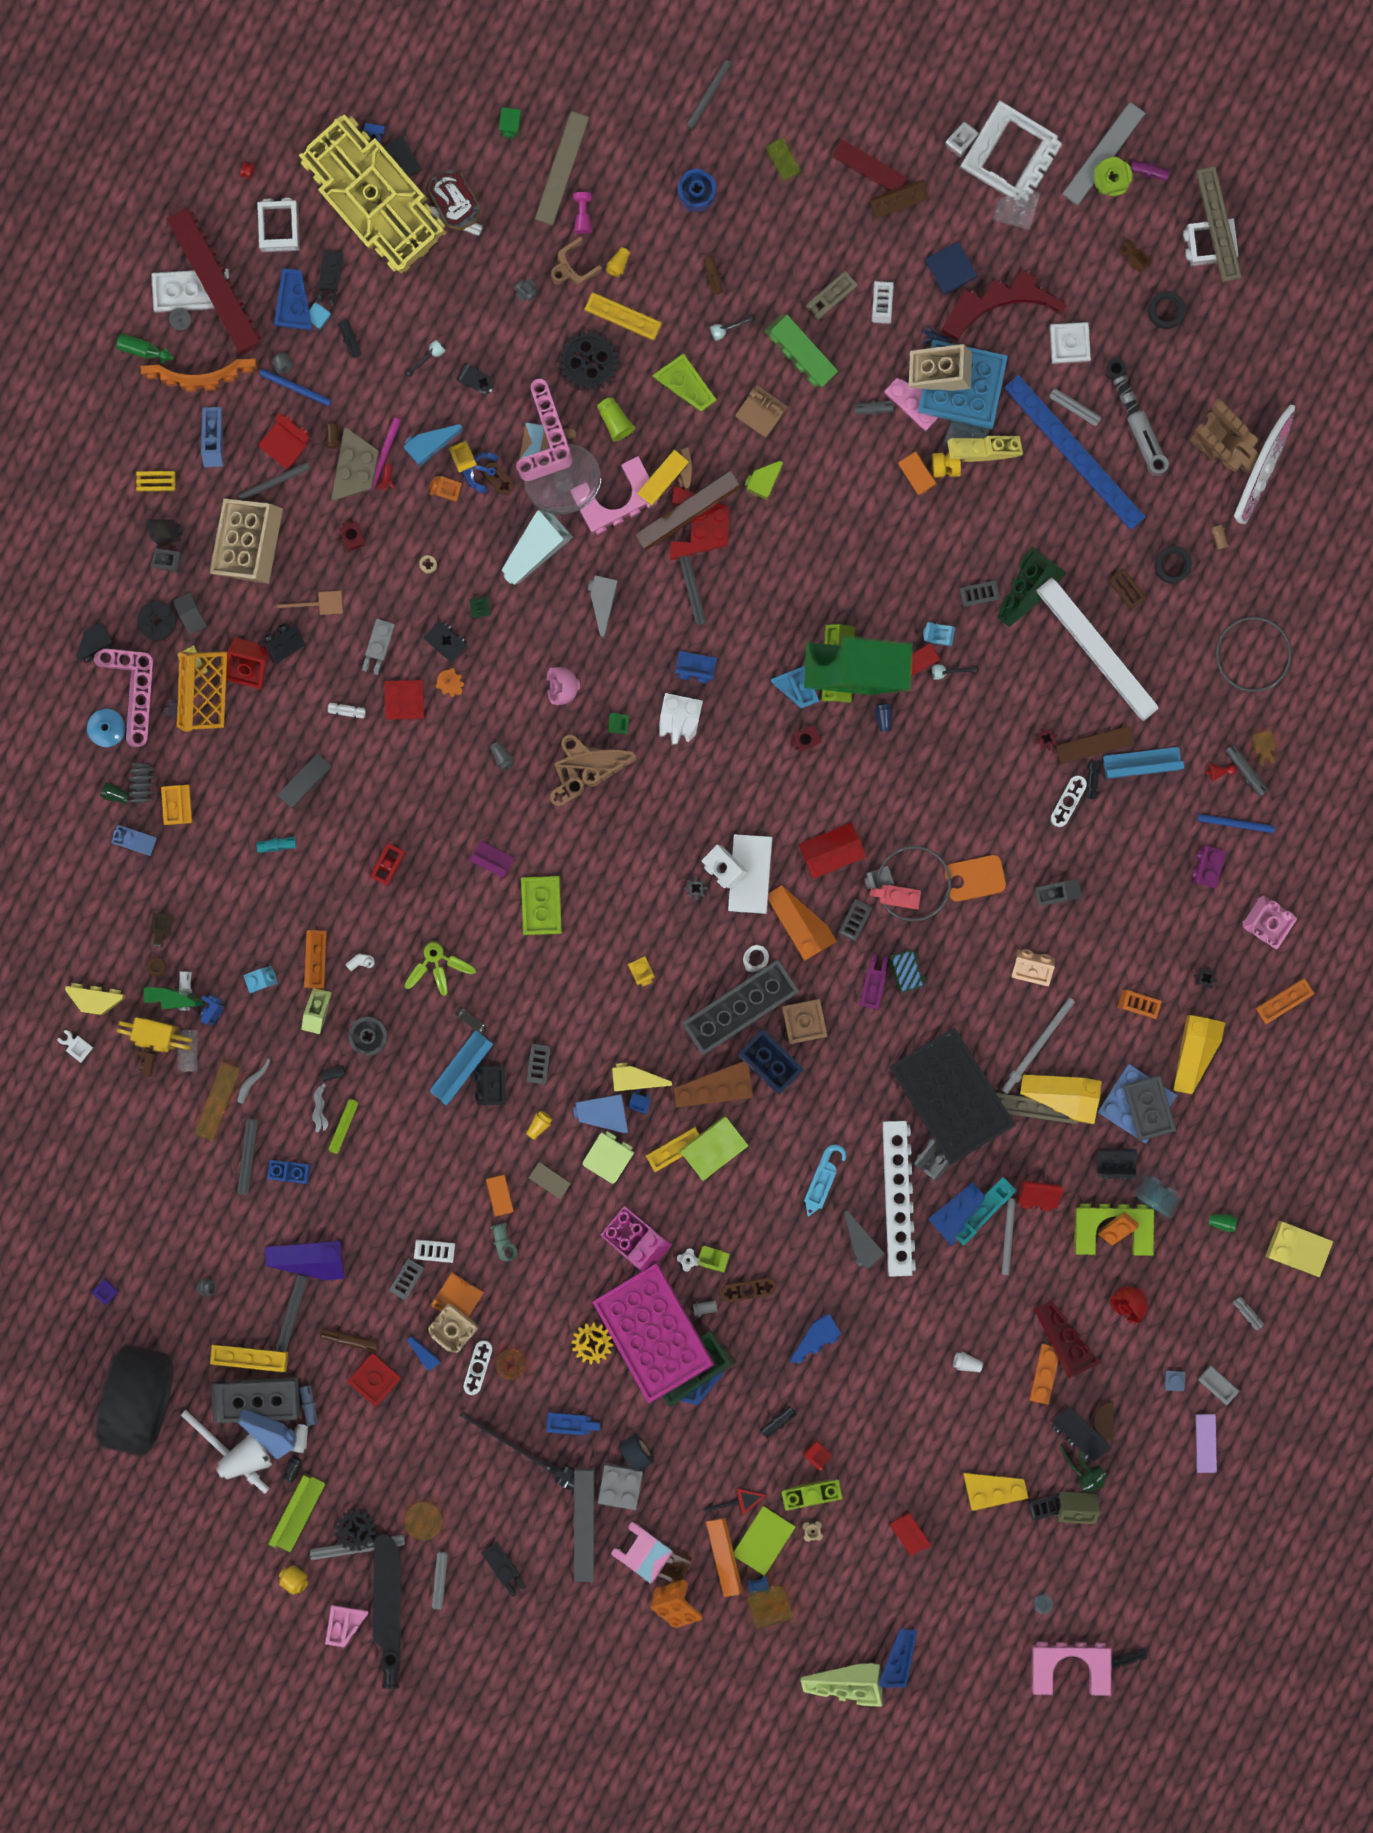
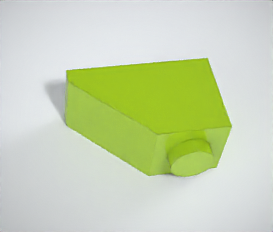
(763, 480)

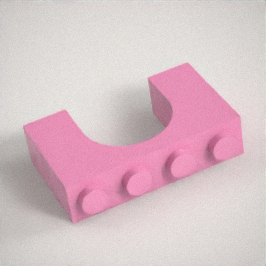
(599, 518)
(1047, 1656)

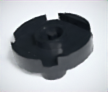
(163, 629)

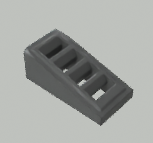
(964, 599)
(842, 931)
(547, 1049)
(414, 1265)

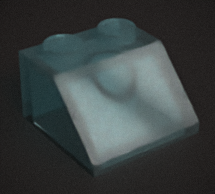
(1157, 1197)

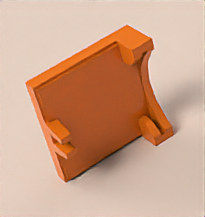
(458, 1293)

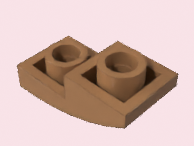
(686, 475)

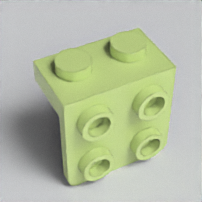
(608, 1157)

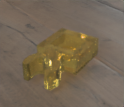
(1263, 744)

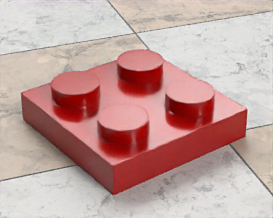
(404, 700)
(374, 1379)

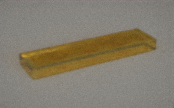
(217, 1101)

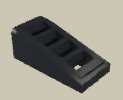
(1031, 1504)

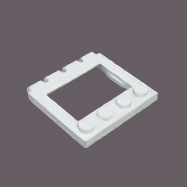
(987, 140)

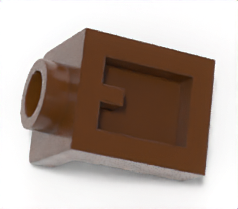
(148, 1064)

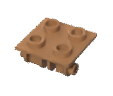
(761, 411)

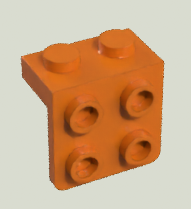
(670, 1604)

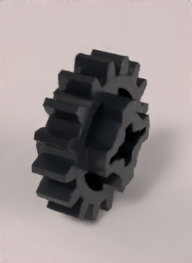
(352, 1517)

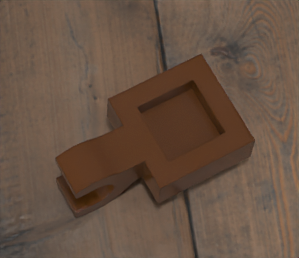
(1137, 257)

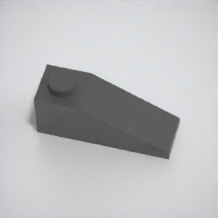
(863, 1246)

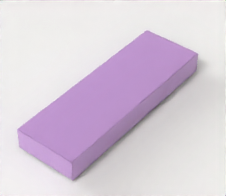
(1206, 1443)

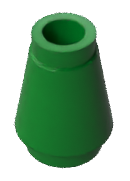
(1224, 1222)

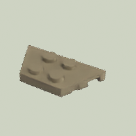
(355, 466)

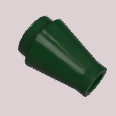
(114, 793)

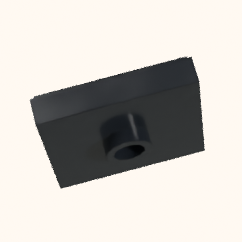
(403, 156)

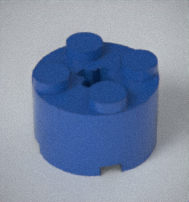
(689, 198)

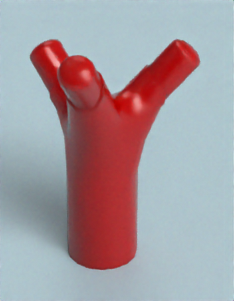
(386, 478)

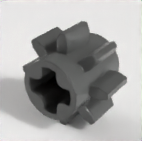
(526, 289)
(696, 894)

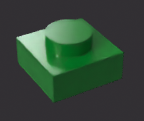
(618, 724)

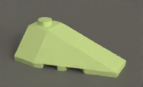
(851, 1682)

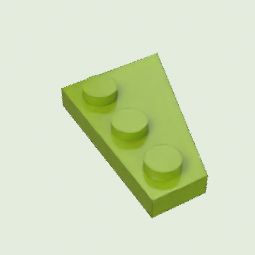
(686, 383)

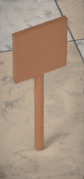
(329, 603)

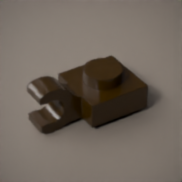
(161, 925)

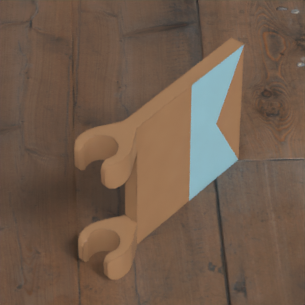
(536, 439)

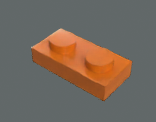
(1118, 1228)

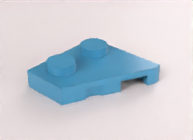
(793, 687)

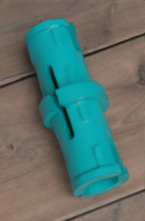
(276, 844)

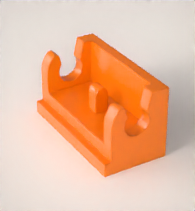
(917, 473)

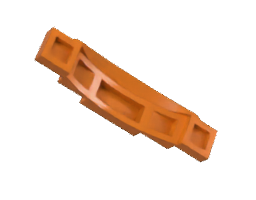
(208, 381)

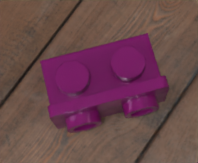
(1209, 866)

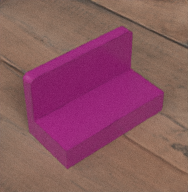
(492, 859)

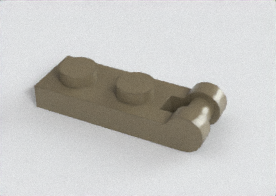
(832, 295)

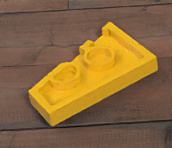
(990, 1491)

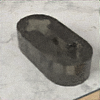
(471, 1020)

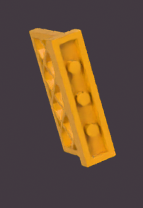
(187, 694)

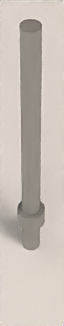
(1015, 1076)

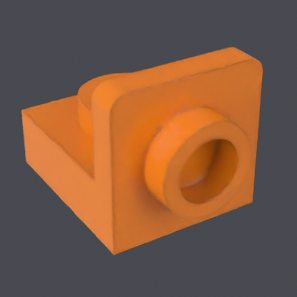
(445, 488)

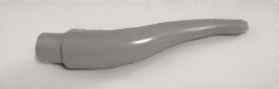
(245, 1088)

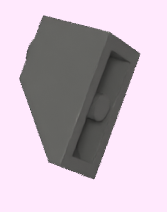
(1058, 892)

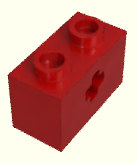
(388, 864)

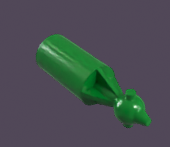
(141, 348)

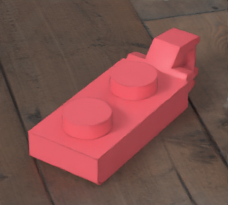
(897, 896)

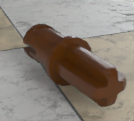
(713, 275)

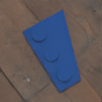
(292, 302)

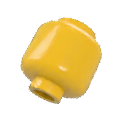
(293, 1580)

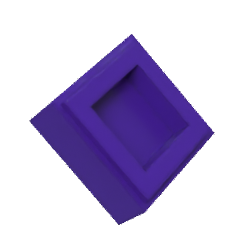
(105, 1292)

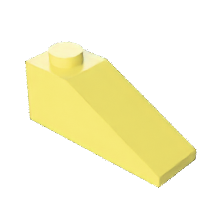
(630, 1078)

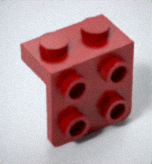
(285, 441)

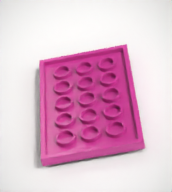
(653, 1333)

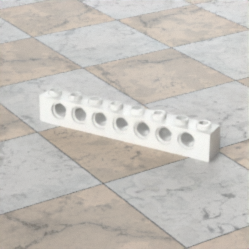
(896, 1267)

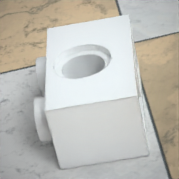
(734, 873)

